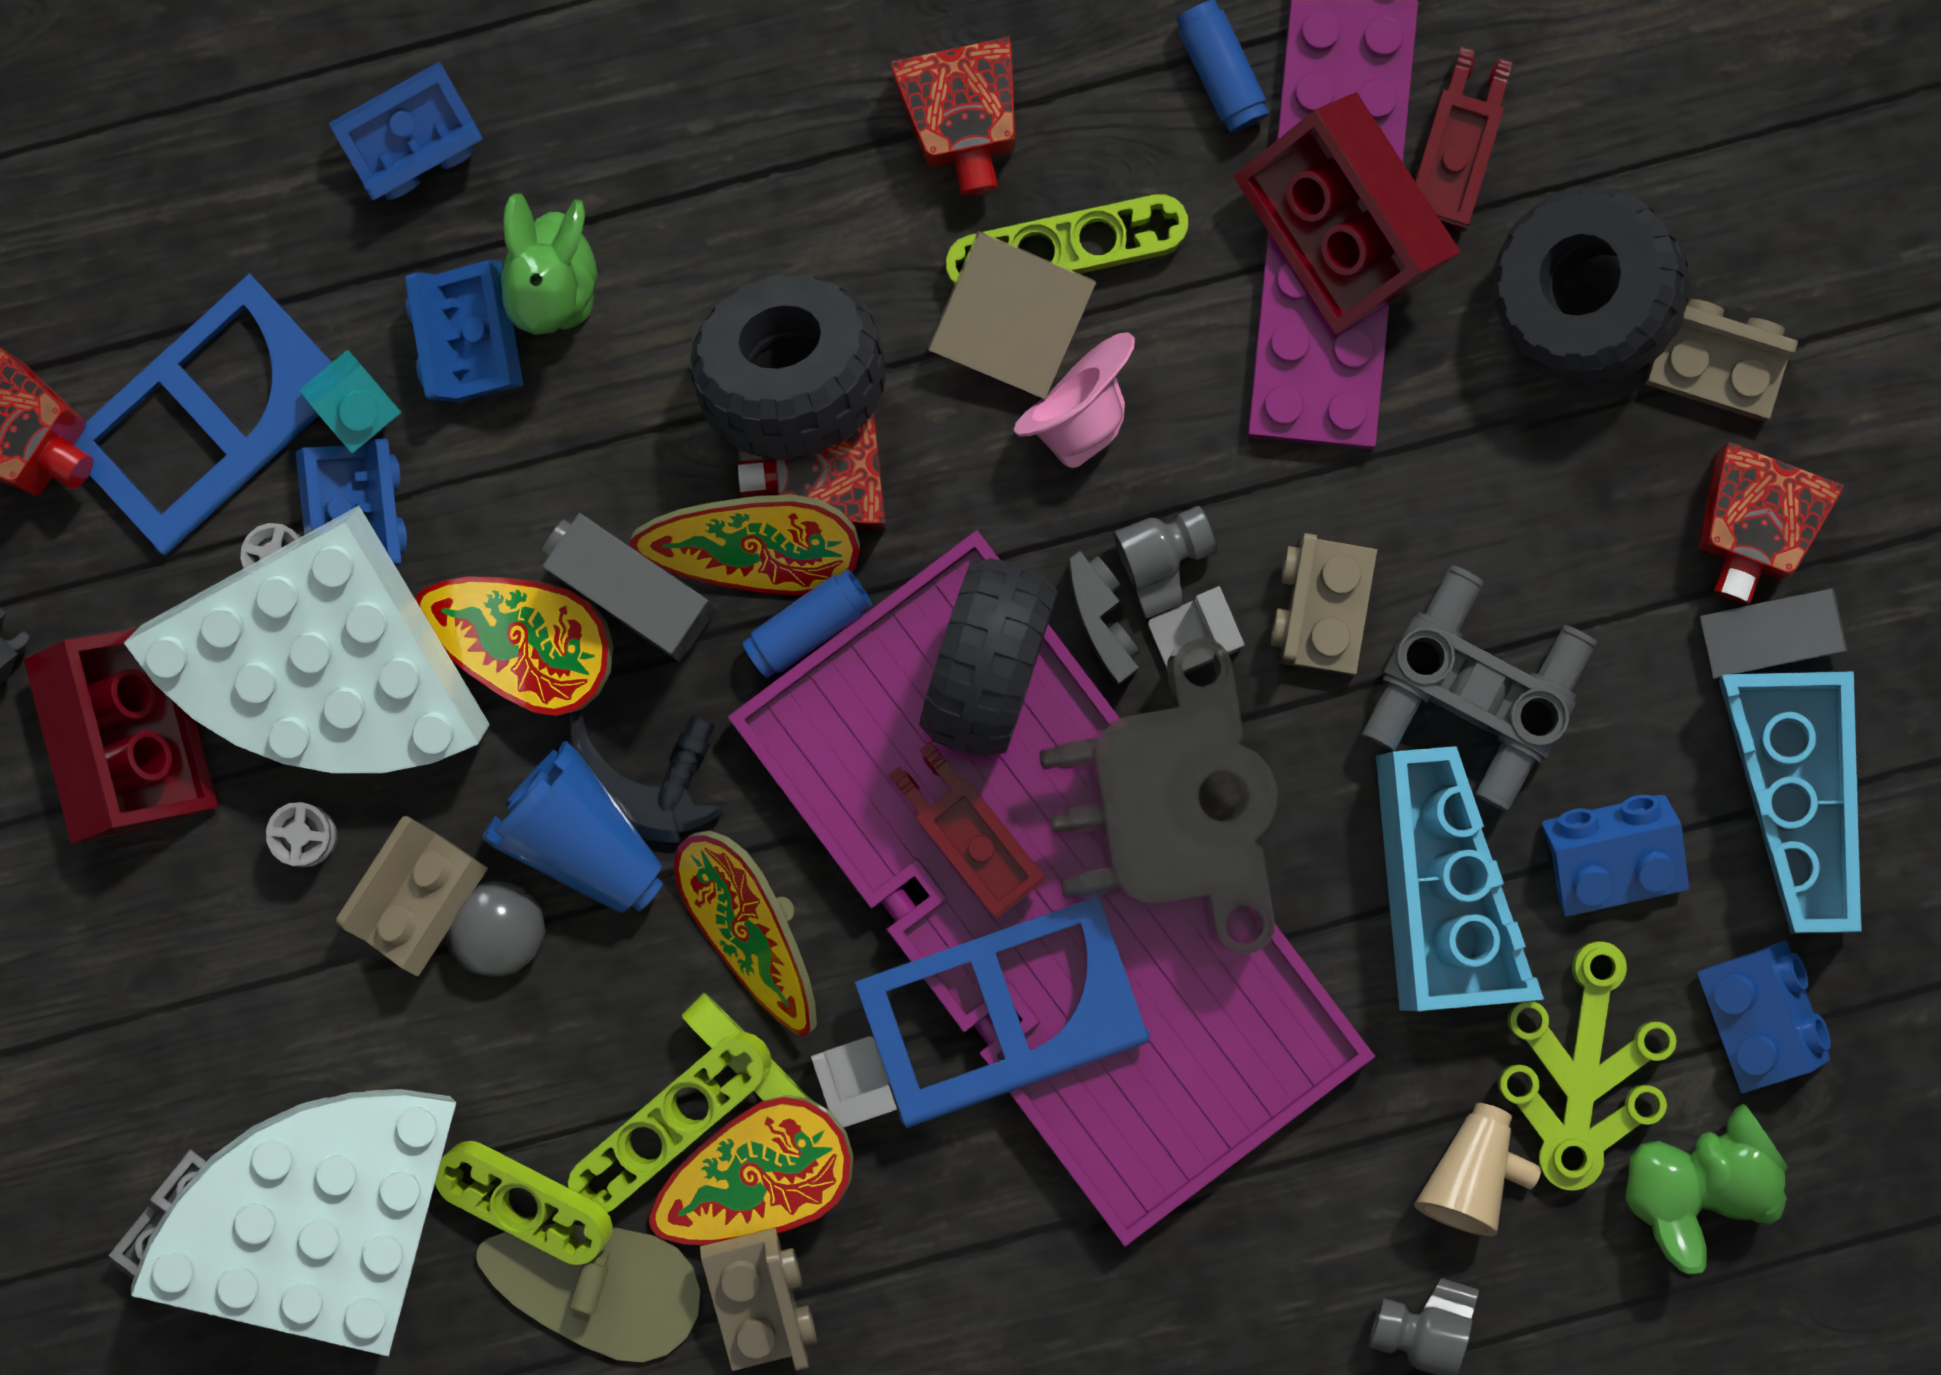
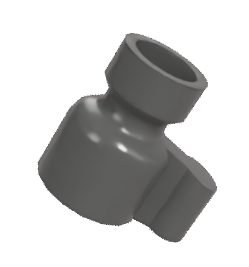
(1153, 556)
(1434, 1337)

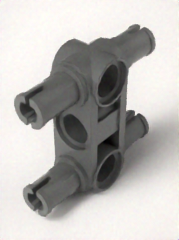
(1479, 688)

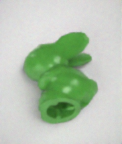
(547, 268)
(1727, 1173)

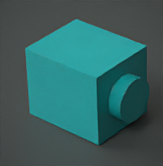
(349, 401)

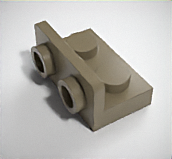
(1724, 361)
(1325, 605)
(411, 895)
(755, 1300)

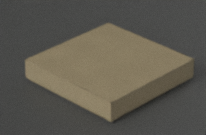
(1011, 315)

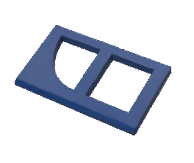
(294, 363)
(1100, 1027)

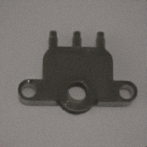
(1149, 808)

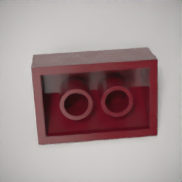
(1346, 212)
(115, 740)

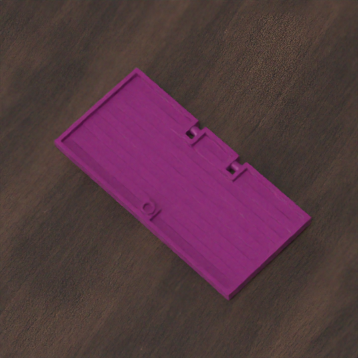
(1231, 1034)

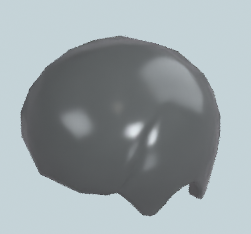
(496, 929)

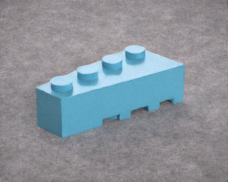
(1803, 782)
(1445, 890)

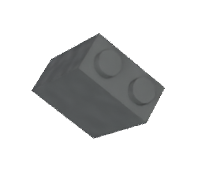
(627, 586)

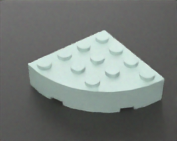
(315, 659)
(306, 1219)

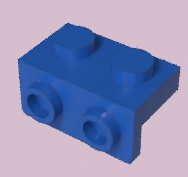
(407, 133)
(462, 333)
(338, 481)
(1616, 854)
(1766, 1016)

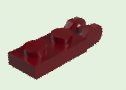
(1461, 143)
(972, 837)

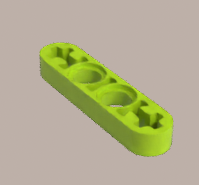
(1065, 229)
(668, 1122)

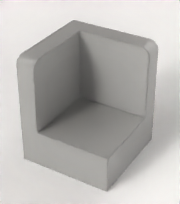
(1201, 618)
(854, 1081)

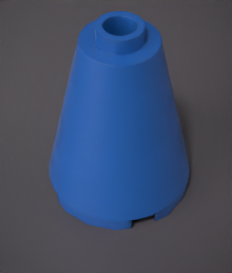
(577, 834)

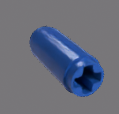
(1222, 66)
(807, 623)

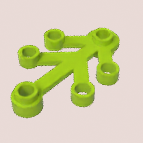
(1584, 1077)

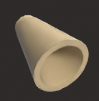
(1471, 1174)

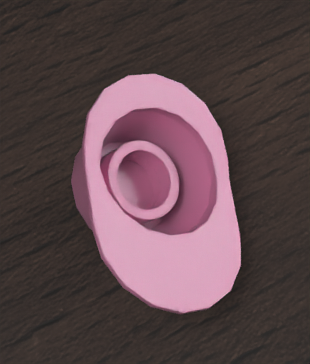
(1084, 407)

